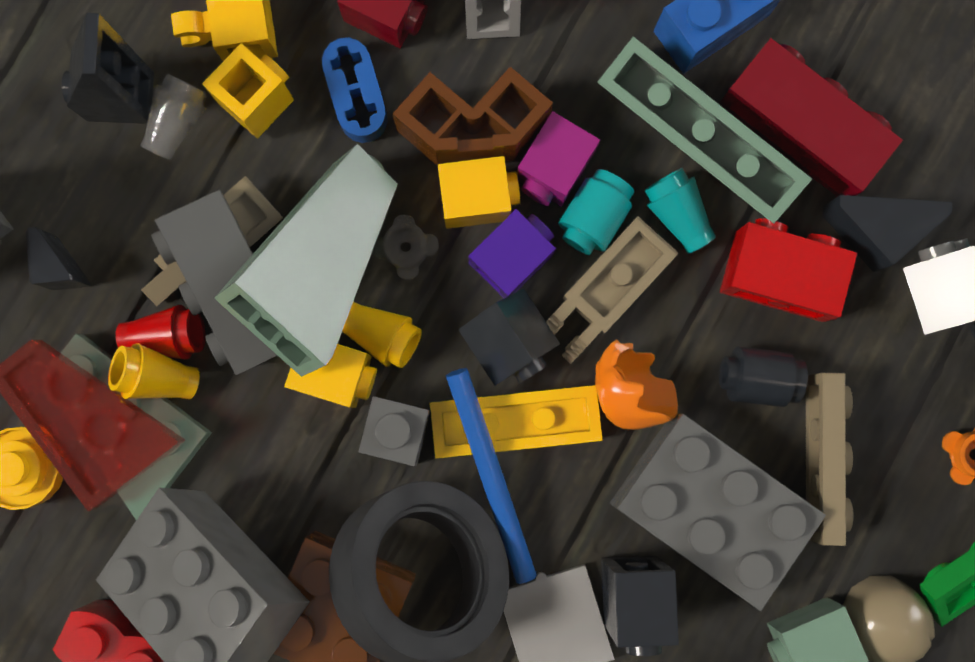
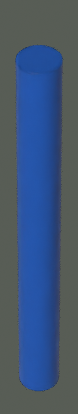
(491, 475)

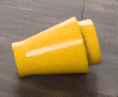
(383, 334)
(148, 374)

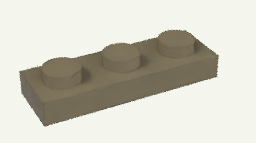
(828, 455)

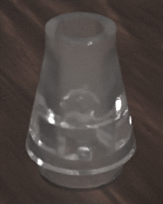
(172, 115)

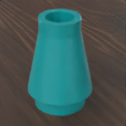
(681, 209)

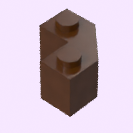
(453, 131)

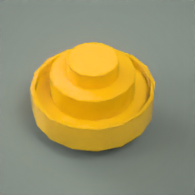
(25, 471)

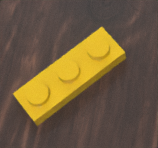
(522, 421)

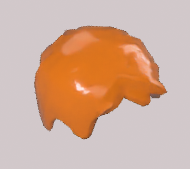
(630, 392)

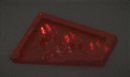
(81, 424)

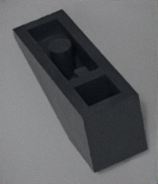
(106, 76)

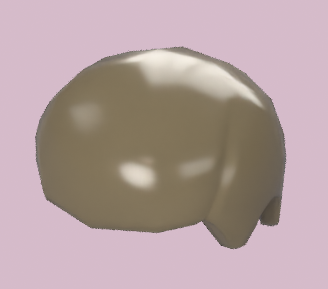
(890, 619)

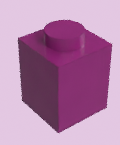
(556, 160)

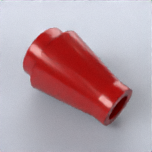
(168, 332)

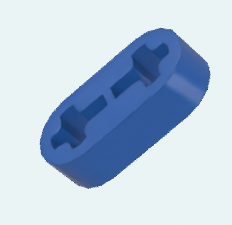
(343, 94)

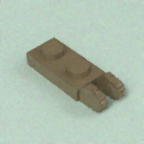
(613, 283)

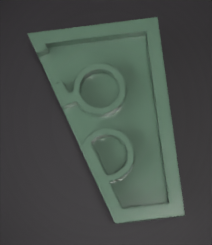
(166, 471)

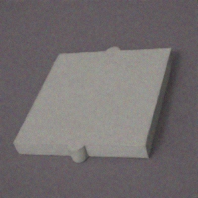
(557, 619)

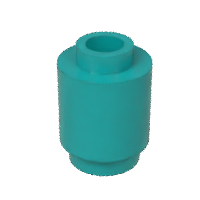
(596, 212)

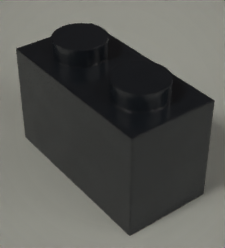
(640, 604)

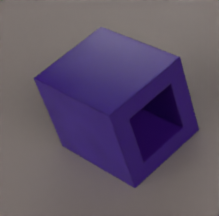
(513, 253)

